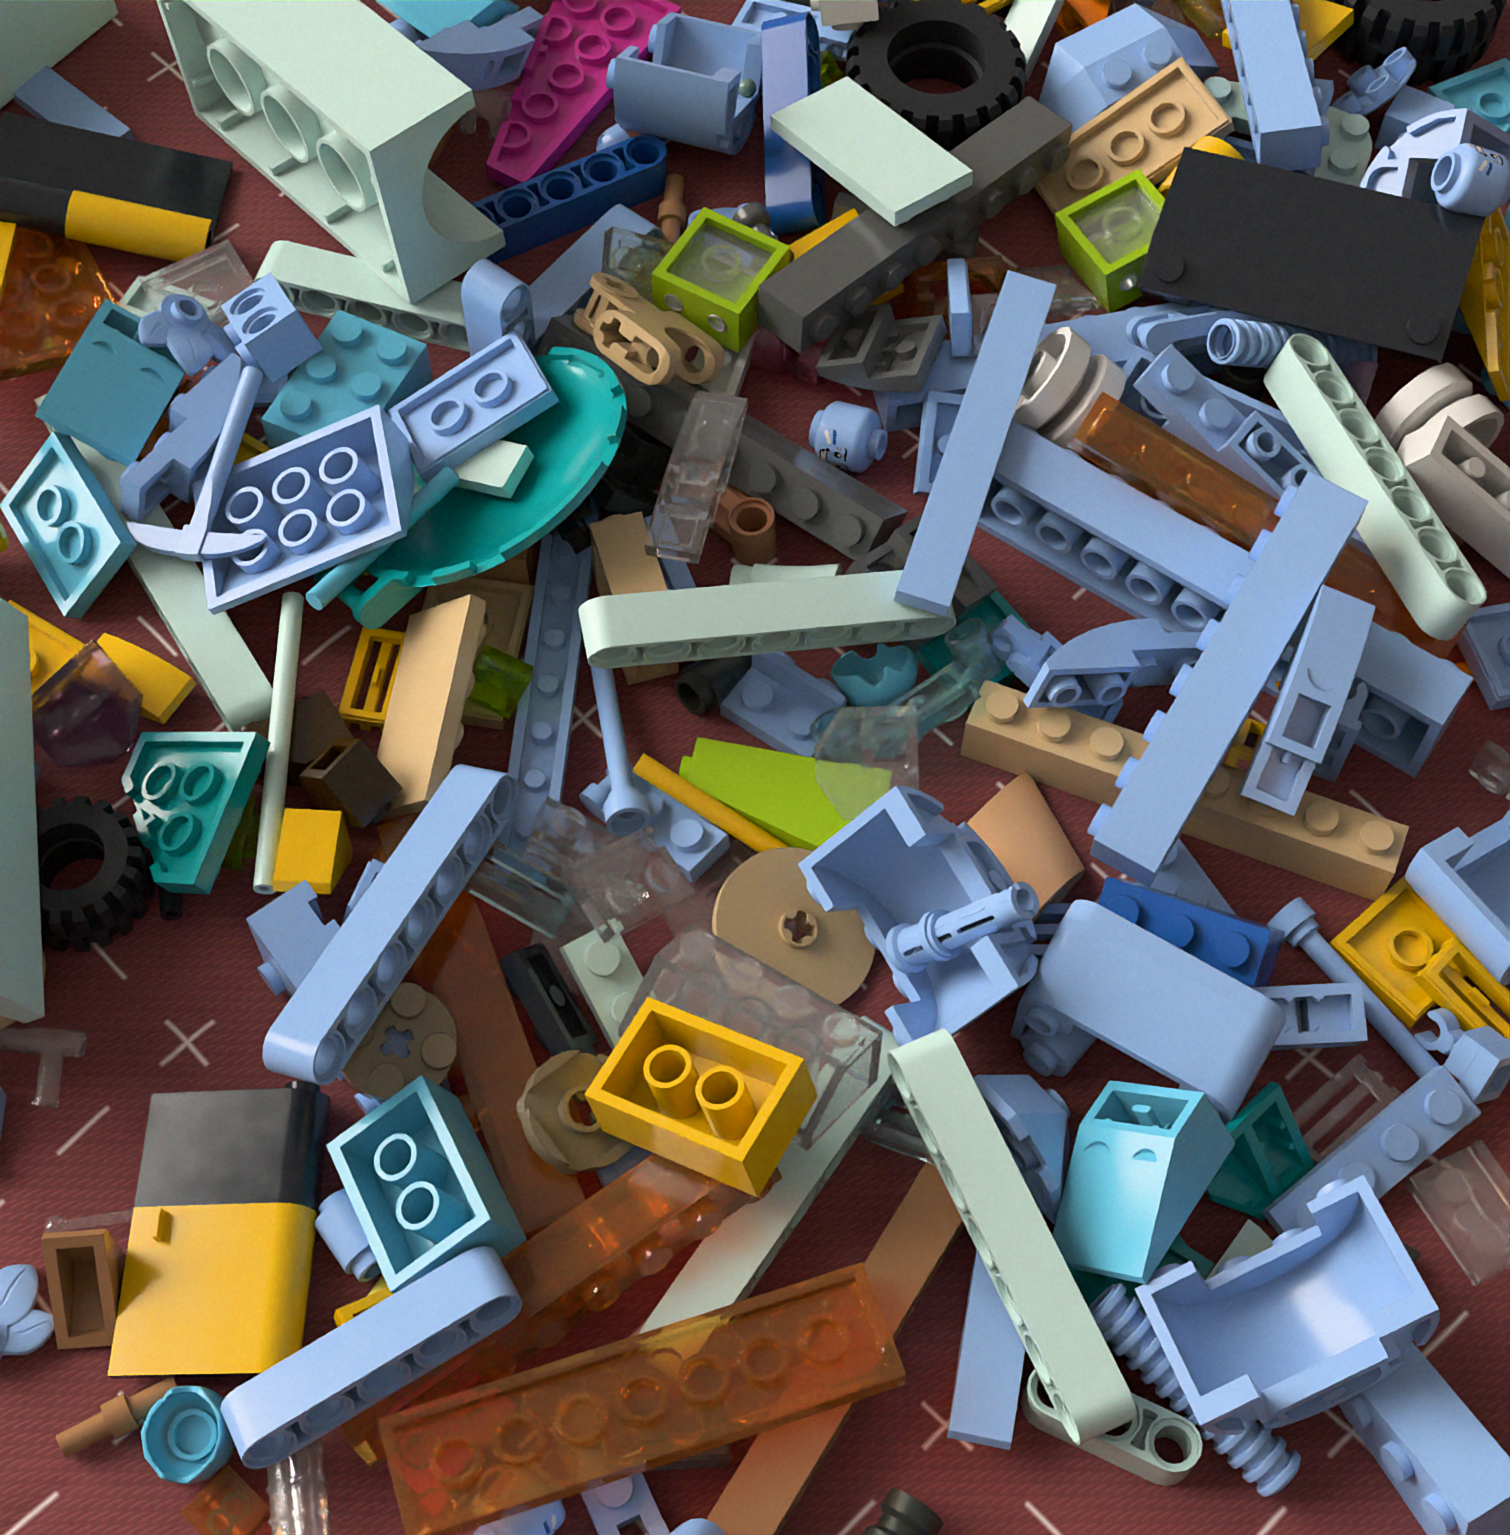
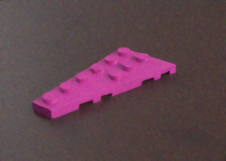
(567, 81)

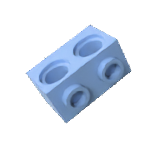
(269, 329)
(1319, 1015)

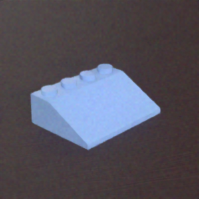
(316, 503)

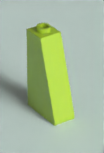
(766, 788)

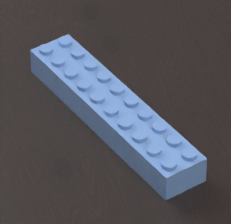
(1178, 571)

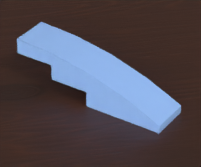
(986, 1368)

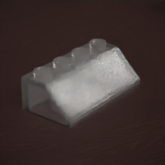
(750, 997)

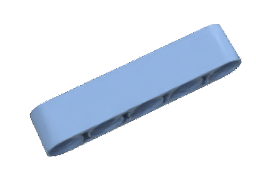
(370, 1357)

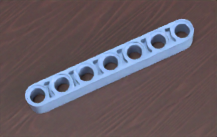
(390, 926)

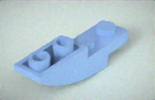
(485, 54)
(1217, 429)
(188, 447)
(1110, 659)
(1309, 700)

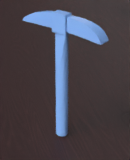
(197, 540)

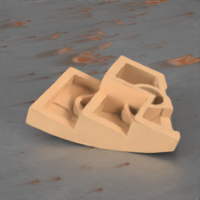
(1029, 841)

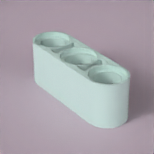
(1135, 1447)

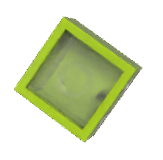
(1110, 236)
(716, 276)

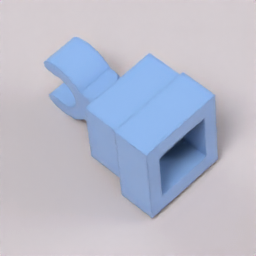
(1475, 1056)

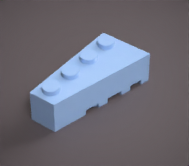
(290, 942)
(1434, 1450)

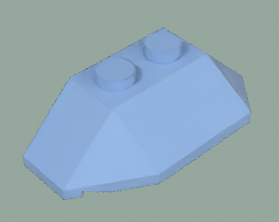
(1115, 58)

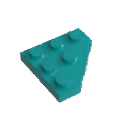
(191, 800)

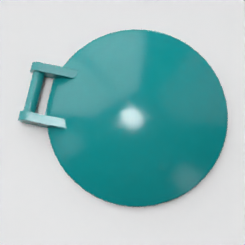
(481, 530)

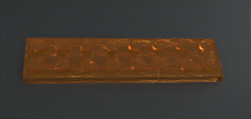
(639, 1403)

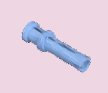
(943, 933)

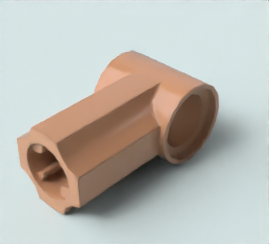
(739, 516)

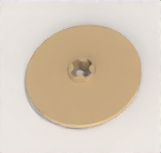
(768, 895)

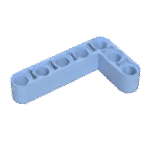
(500, 302)

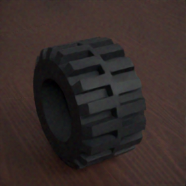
(112, 895)

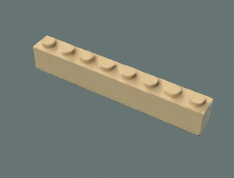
(1087, 755)

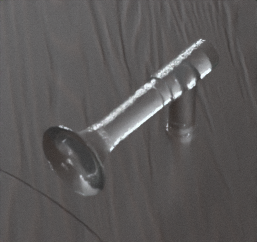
(53, 1046)

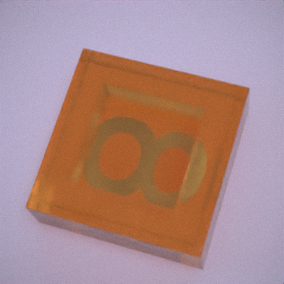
(227, 1507)

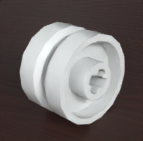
(1064, 385)
(1433, 395)

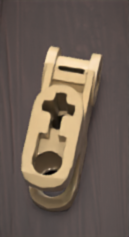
(643, 336)

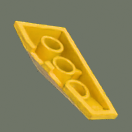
(1487, 301)

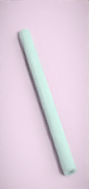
(280, 736)

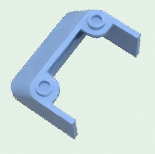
(1151, 1005)

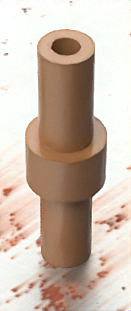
(672, 211)
(117, 1418)

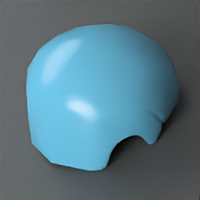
(876, 679)
(187, 1435)

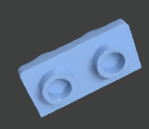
(780, 703)

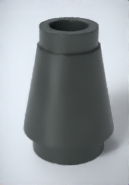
(709, 681)

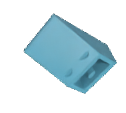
(112, 387)
(1137, 1177)

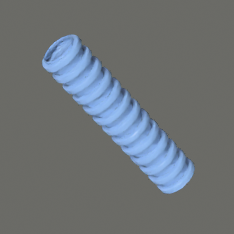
(1259, 344)
(1132, 1334)

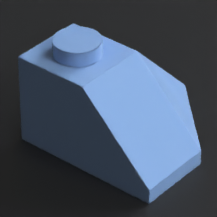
(1034, 1131)

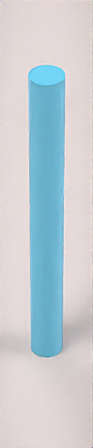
(347, 571)

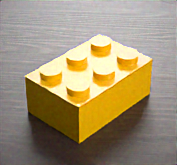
(702, 1095)

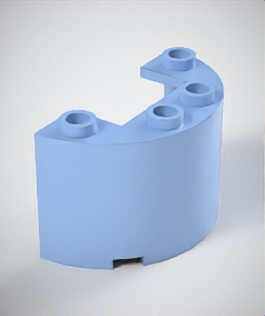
(691, 83)
(1409, 162)
(896, 868)
(1470, 890)
(1296, 1321)

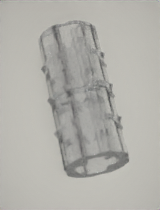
(299, 1493)

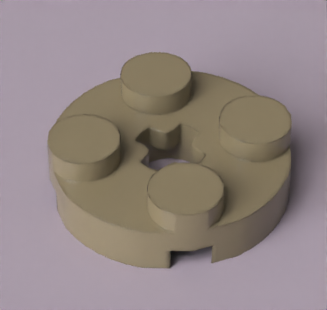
(430, 1051)
(547, 1121)

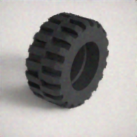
(1438, 34)
(941, 43)

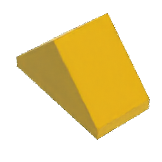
(312, 848)

